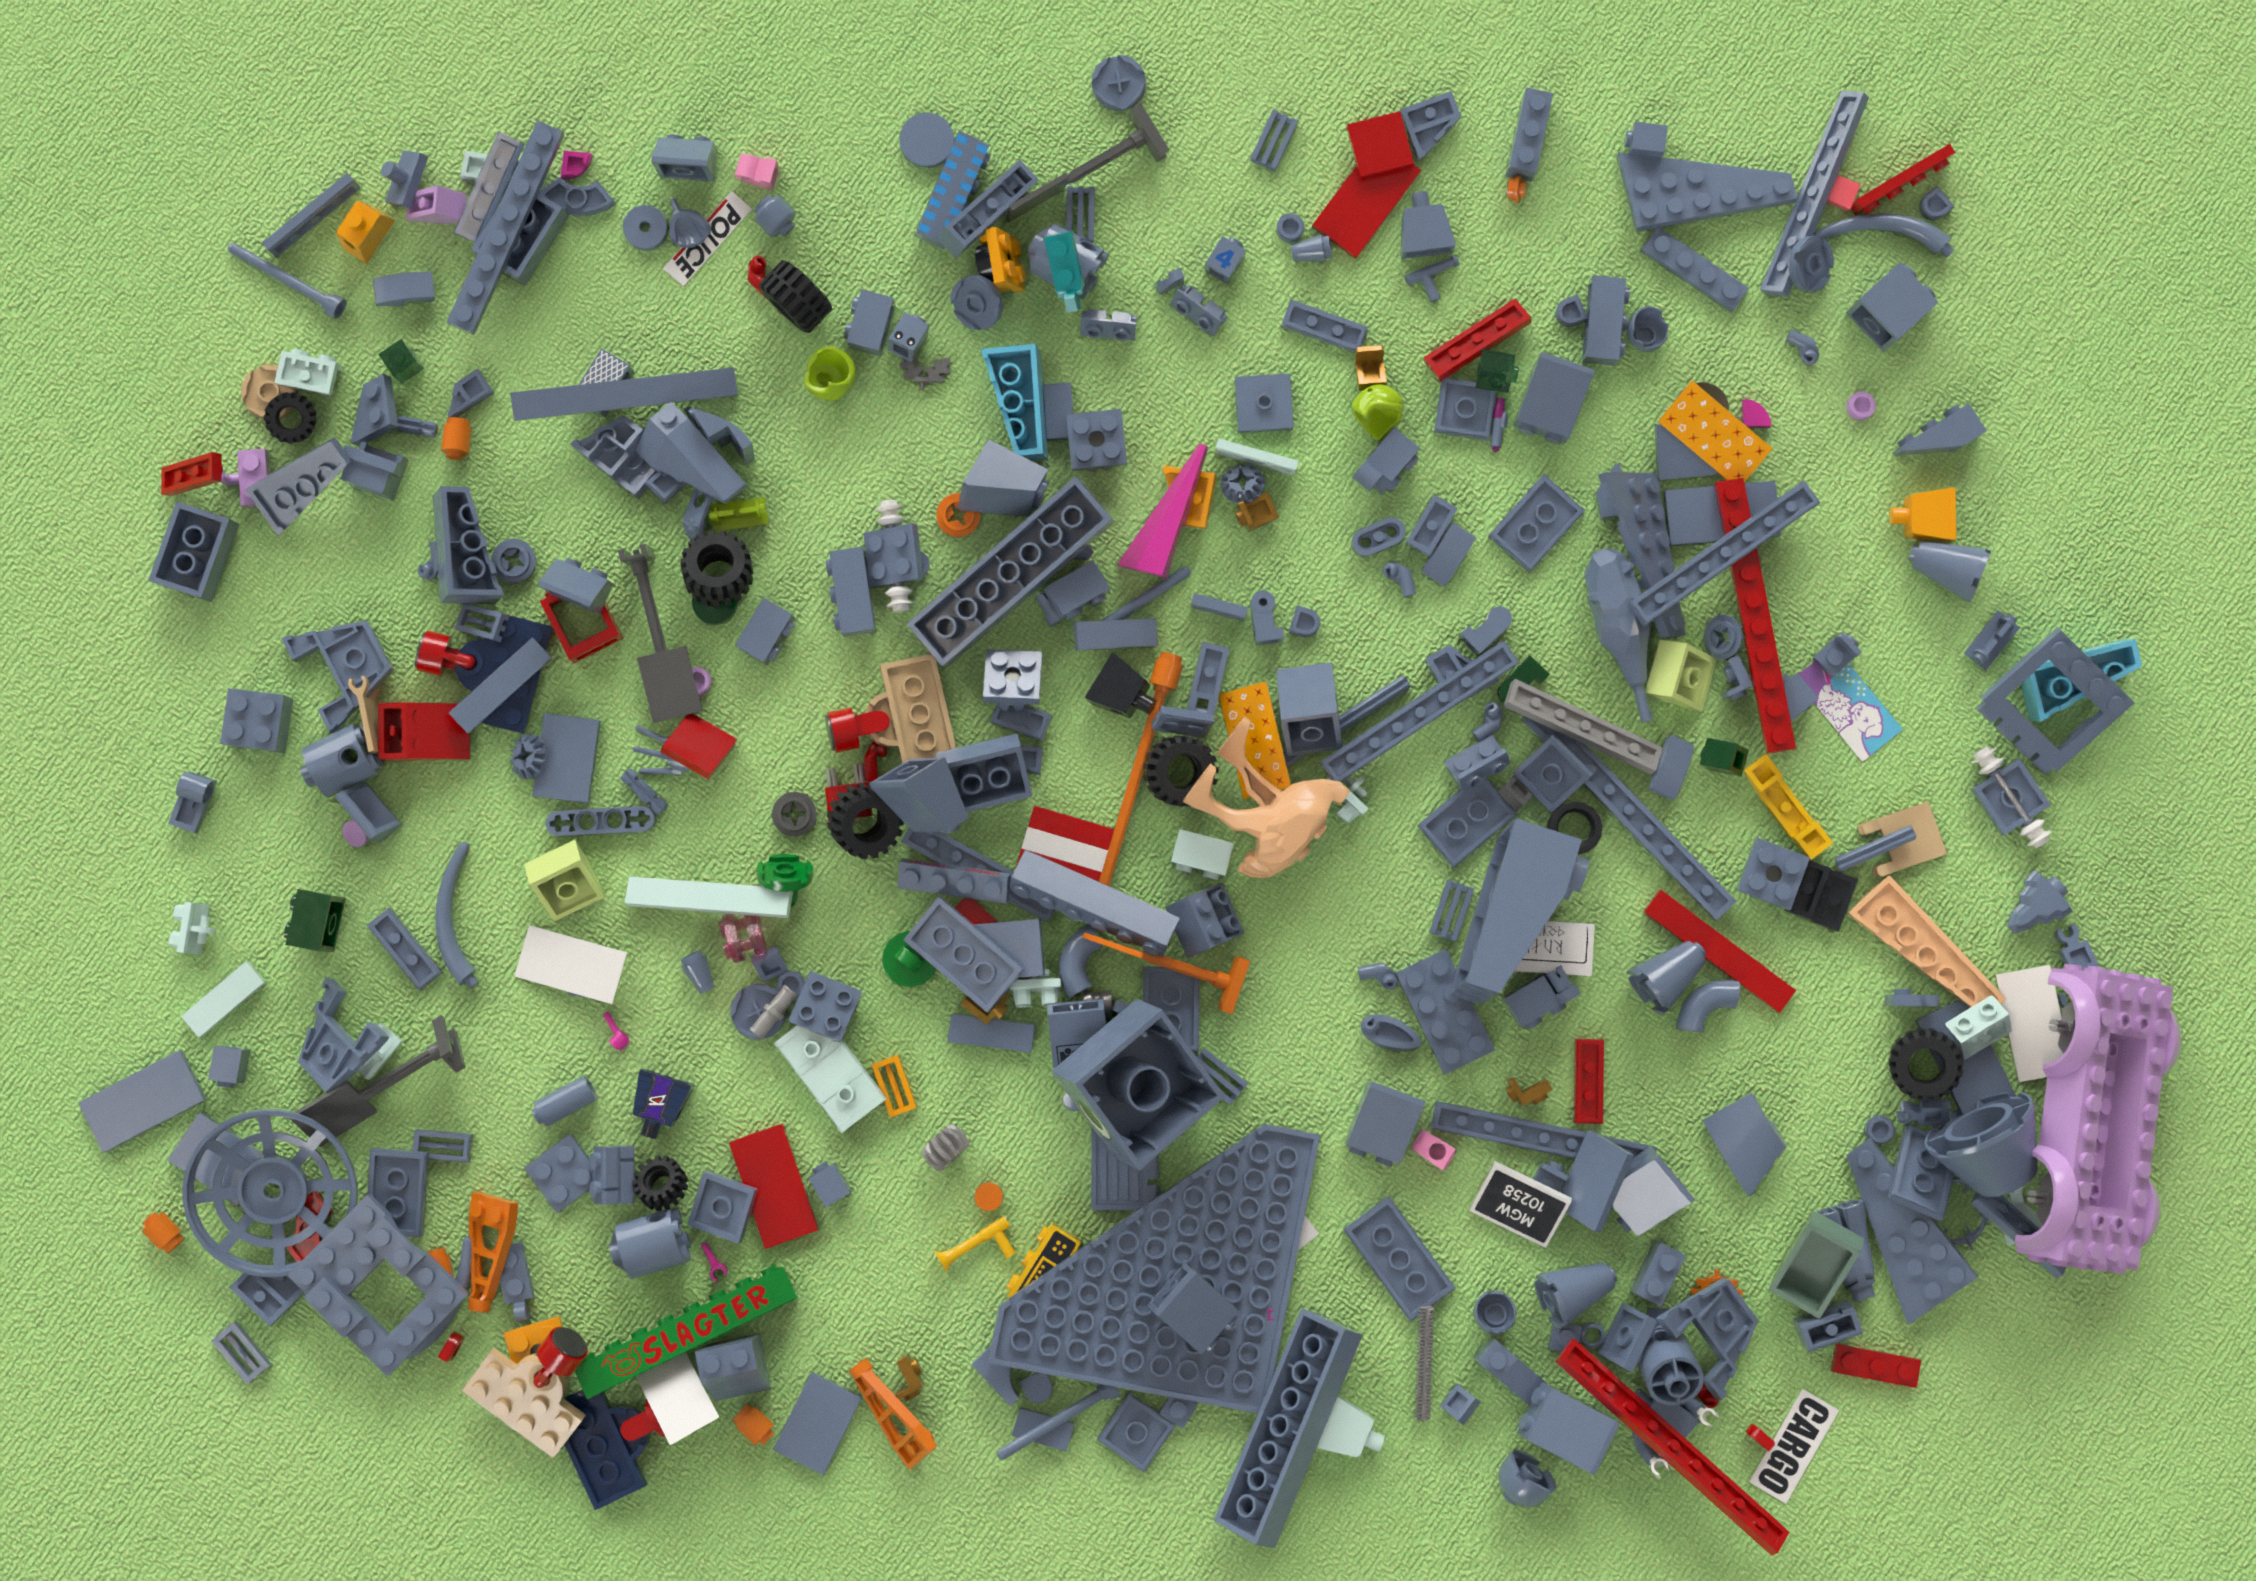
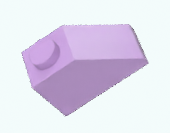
(436, 206)

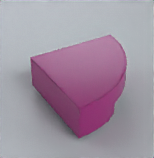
(575, 164)
(1754, 415)

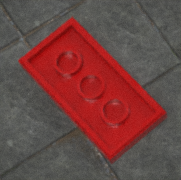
(1362, 207)
(781, 1200)

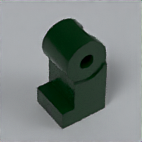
(1526, 672)

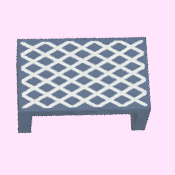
(606, 368)

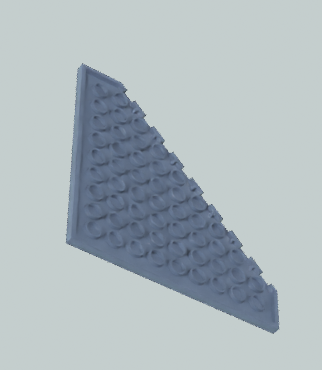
(1227, 1221)

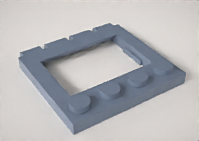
(2082, 673)

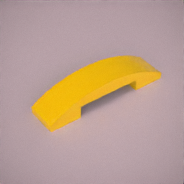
(1786, 808)

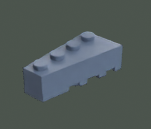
(462, 555)

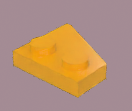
(1202, 500)

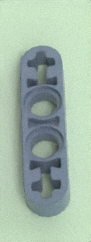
(601, 817)

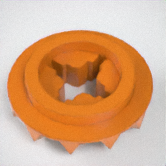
(955, 528)

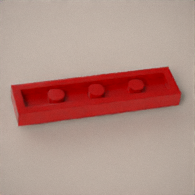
(1912, 175)
(1482, 335)

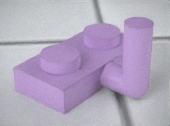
(251, 468)

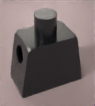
(1120, 689)

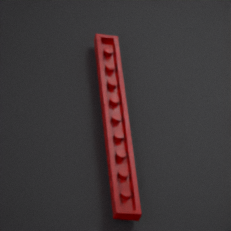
(1756, 625)
(1672, 1447)

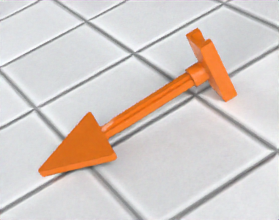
(1229, 983)

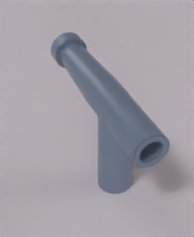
(1426, 273)

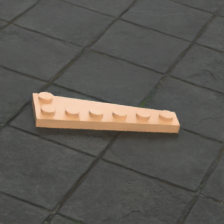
(1910, 932)

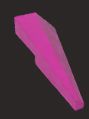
(1157, 540)

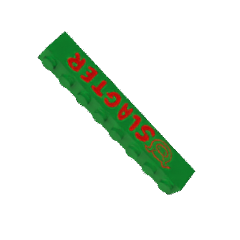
(685, 1332)

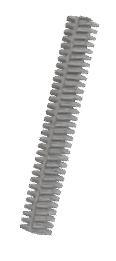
(1424, 1363)

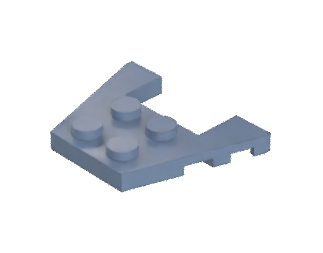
(350, 653)
(329, 1050)
(1724, 1324)

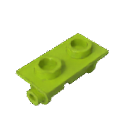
(738, 514)

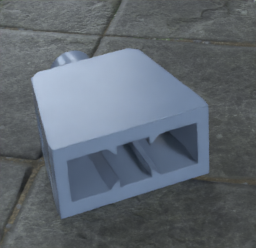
(1425, 229)

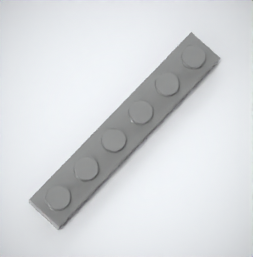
(1583, 726)

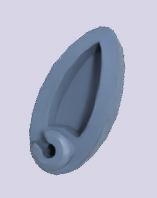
(1390, 1033)

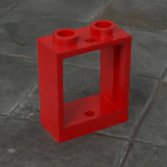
(589, 646)

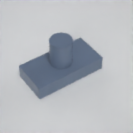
(404, 178)

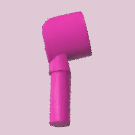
(620, 1039)
(713, 1262)

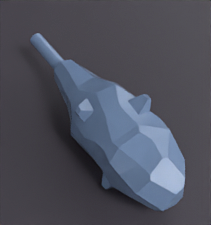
(1609, 590)

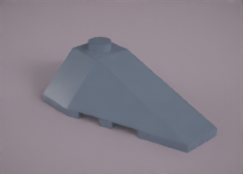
(680, 450)

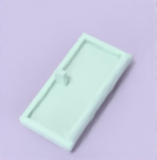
(831, 1075)

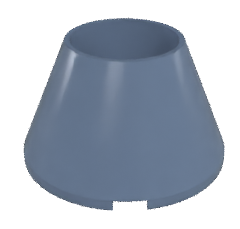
(1989, 1144)

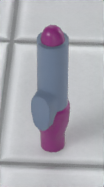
(1500, 420)

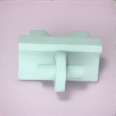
(1353, 805)
(193, 928)
(1047, 987)
(376, 1062)

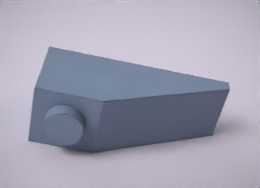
(1508, 1369)

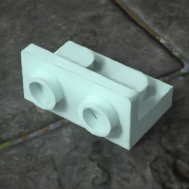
(307, 373)
(1979, 1026)

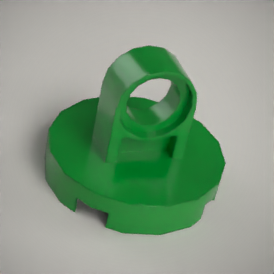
(785, 874)
(904, 963)

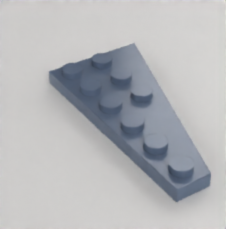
(1684, 191)
(1914, 1247)

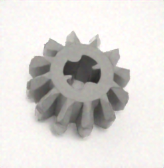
(945, 1147)

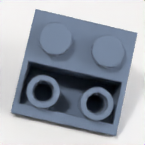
(1205, 920)

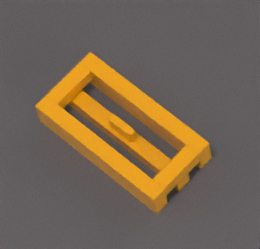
(886, 1063)

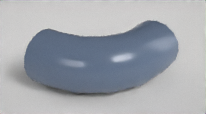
(1074, 961)
(1704, 1001)

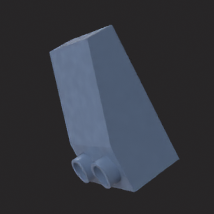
(1521, 890)

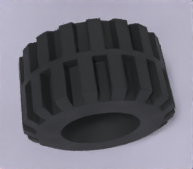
(795, 296)
(711, 549)
(1158, 764)
(872, 841)
(1925, 1089)

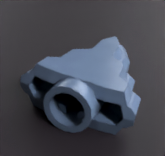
(2039, 903)

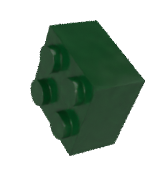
(314, 920)

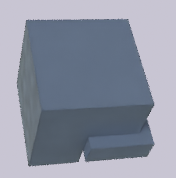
(374, 470)

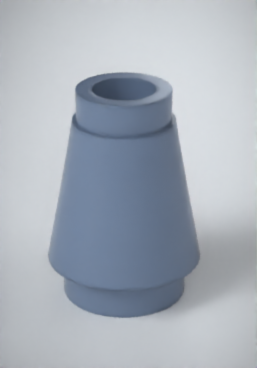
(1312, 249)
(698, 971)

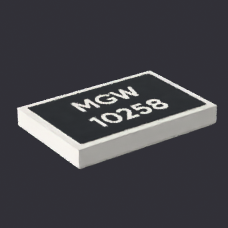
(1520, 1204)

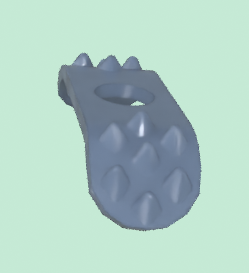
(694, 516)

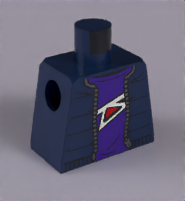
(659, 1100)

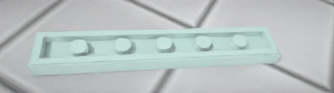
(707, 897)

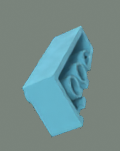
(1020, 395)
(2052, 691)

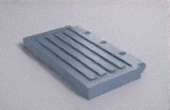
(1117, 1183)

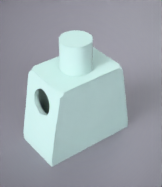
(1349, 1430)

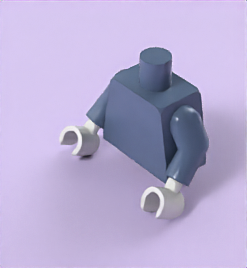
(1680, 1417)

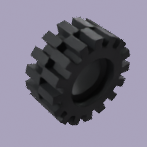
(285, 434)
(654, 1171)

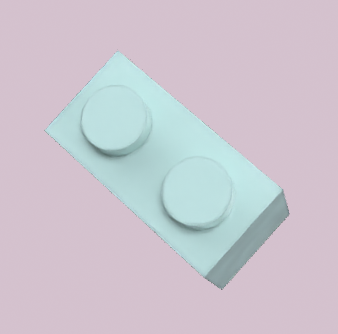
(1202, 854)

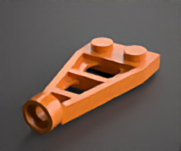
(499, 1214)
(918, 1440)

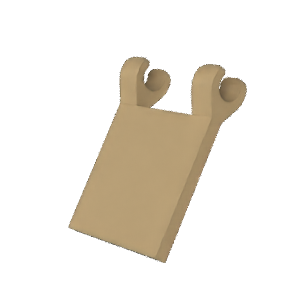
(369, 712)
(1925, 846)

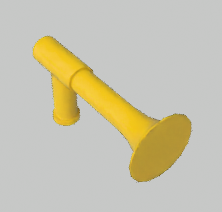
(993, 1230)

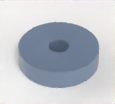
(645, 240)

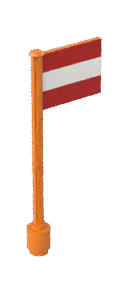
(1087, 845)

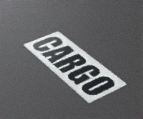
(1794, 1446)

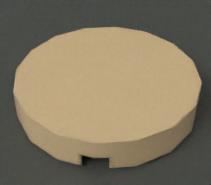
(260, 389)

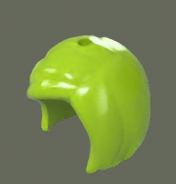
(835, 366)
(1378, 410)

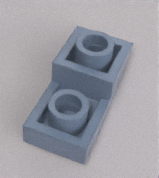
(402, 288)
(1448, 554)
(1672, 767)

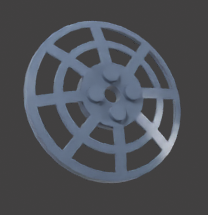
(253, 1195)

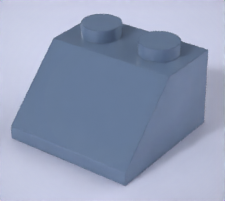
(685, 158)
(577, 585)

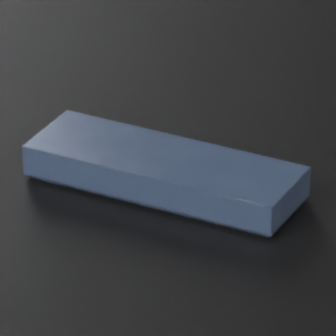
(1324, 326)
(1115, 634)
(404, 949)
(996, 1034)

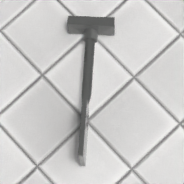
(1145, 134)
(667, 672)
(347, 1106)

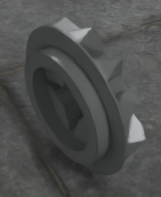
(784, 805)

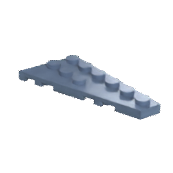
(1645, 536)

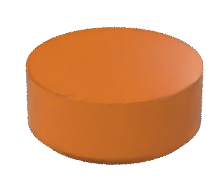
(988, 1196)

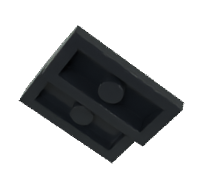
(1823, 896)

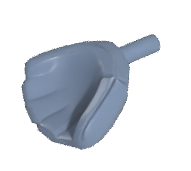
(687, 226)

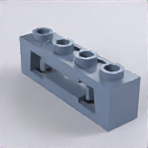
(987, 209)

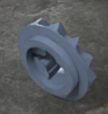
(1254, 483)
(510, 549)
(1714, 640)
(535, 762)

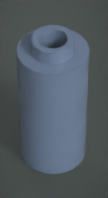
(564, 1101)

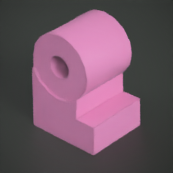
(757, 171)
(1433, 1149)

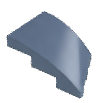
(721, 431)
(614, 453)
(1746, 1140)

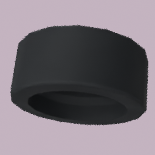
(1591, 815)

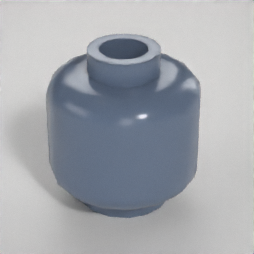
(775, 216)

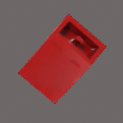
(420, 733)

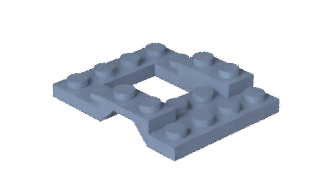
(349, 1257)

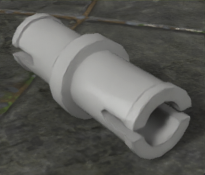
(773, 1012)

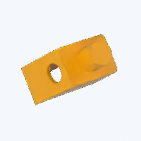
(363, 230)
(1928, 516)

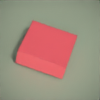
(1843, 193)

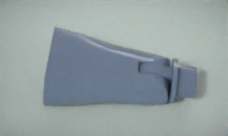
(1861, 1275)

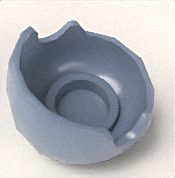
(1647, 329)
(1494, 1312)

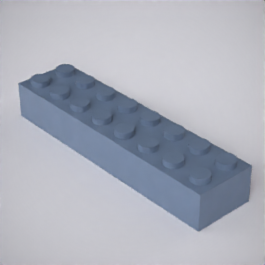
(1010, 572)
(1288, 1428)

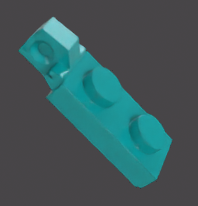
(1065, 268)

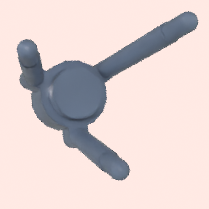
(676, 769)

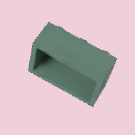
(1816, 1264)

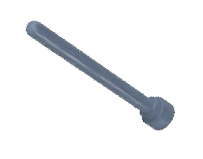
(332, 304)
(1149, 595)
(1103, 1392)

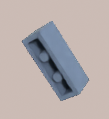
(1529, 134)
(1605, 320)
(851, 592)

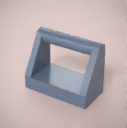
(368, 811)

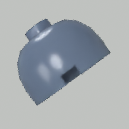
(1523, 1481)

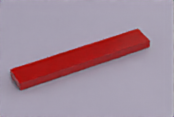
(1720, 951)

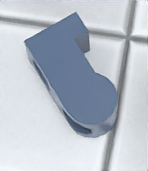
(1261, 610)
(1495, 624)

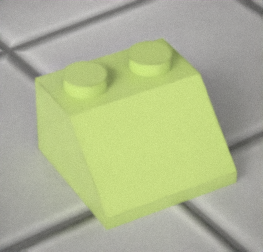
(1680, 675)
(563, 880)

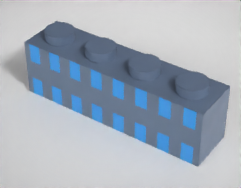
(953, 186)

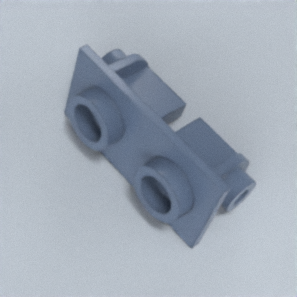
(1188, 303)
(1096, 325)
(1992, 639)

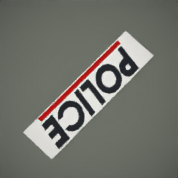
(722, 222)

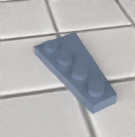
(294, 486)

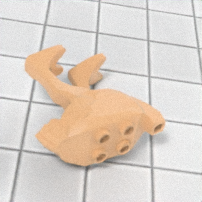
(1284, 819)

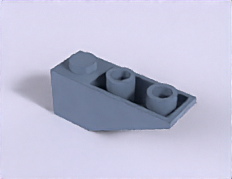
(1947, 435)

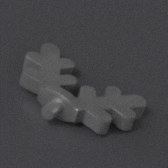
(933, 375)

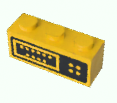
(1054, 1247)

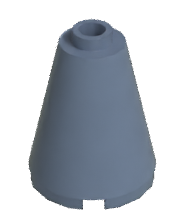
(1951, 566)
(1667, 975)
(1573, 1290)

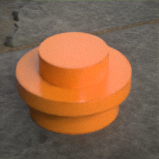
(1516, 189)

